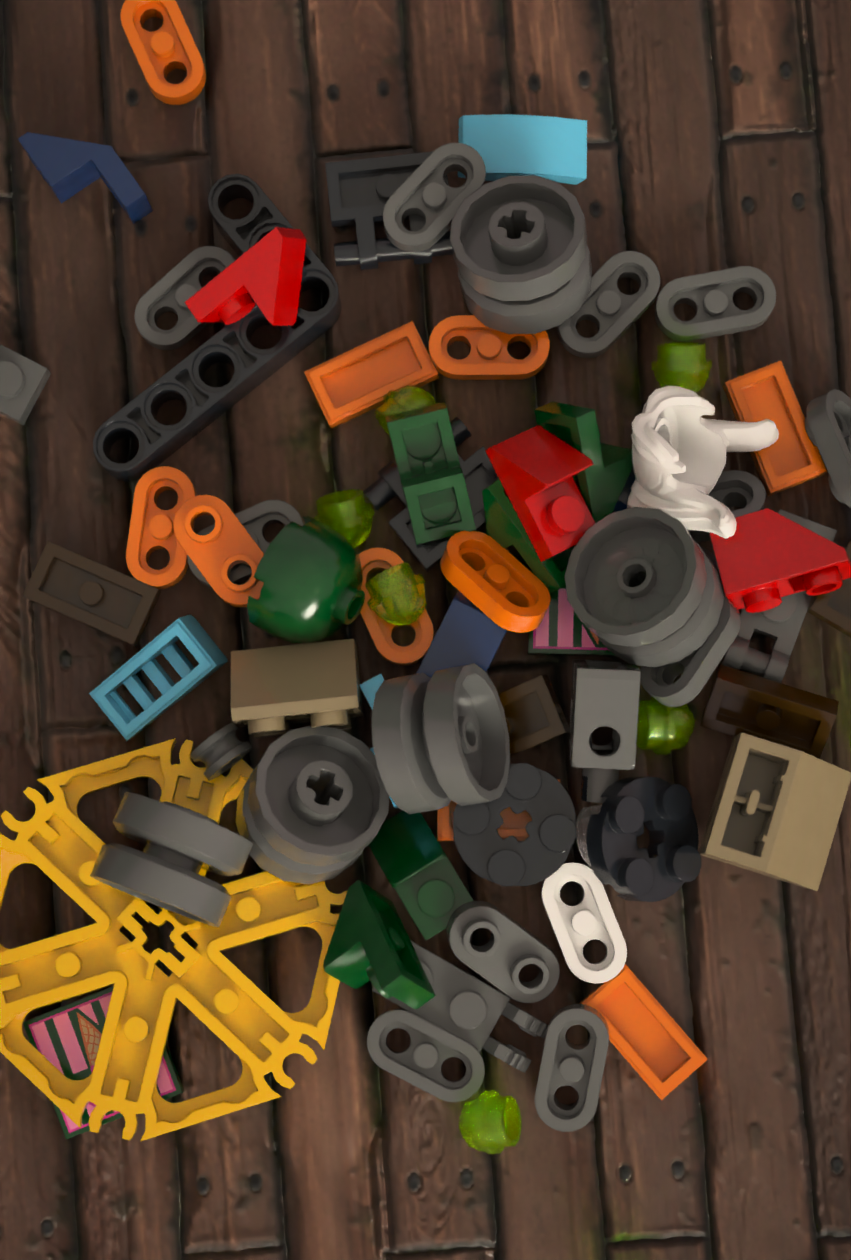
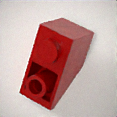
(776, 559)

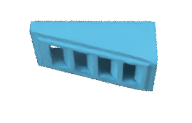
(199, 645)

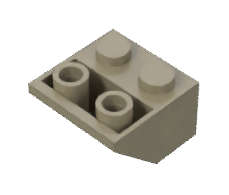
(295, 686)
(775, 811)

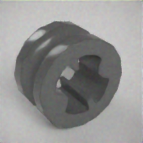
(221, 751)

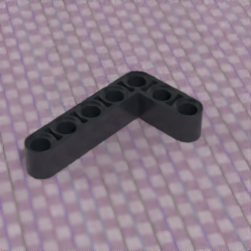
(228, 345)

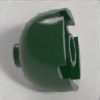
(308, 584)

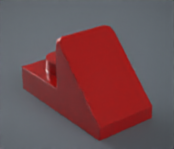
(266, 273)
(540, 484)

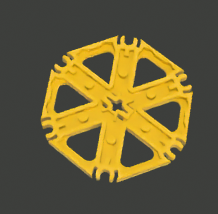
(142, 993)

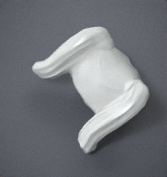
(683, 455)

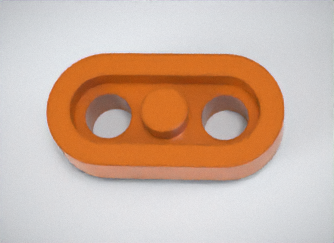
(164, 49)
(488, 352)
(153, 527)
(220, 549)
(495, 581)
(381, 631)

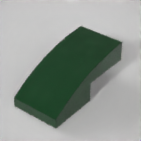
(430, 473)

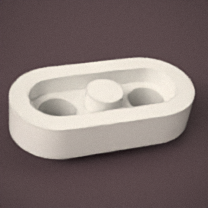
(584, 922)

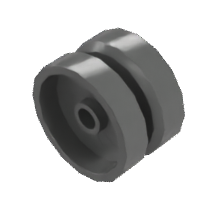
(522, 254)
(644, 587)
(441, 739)
(312, 804)
(174, 851)

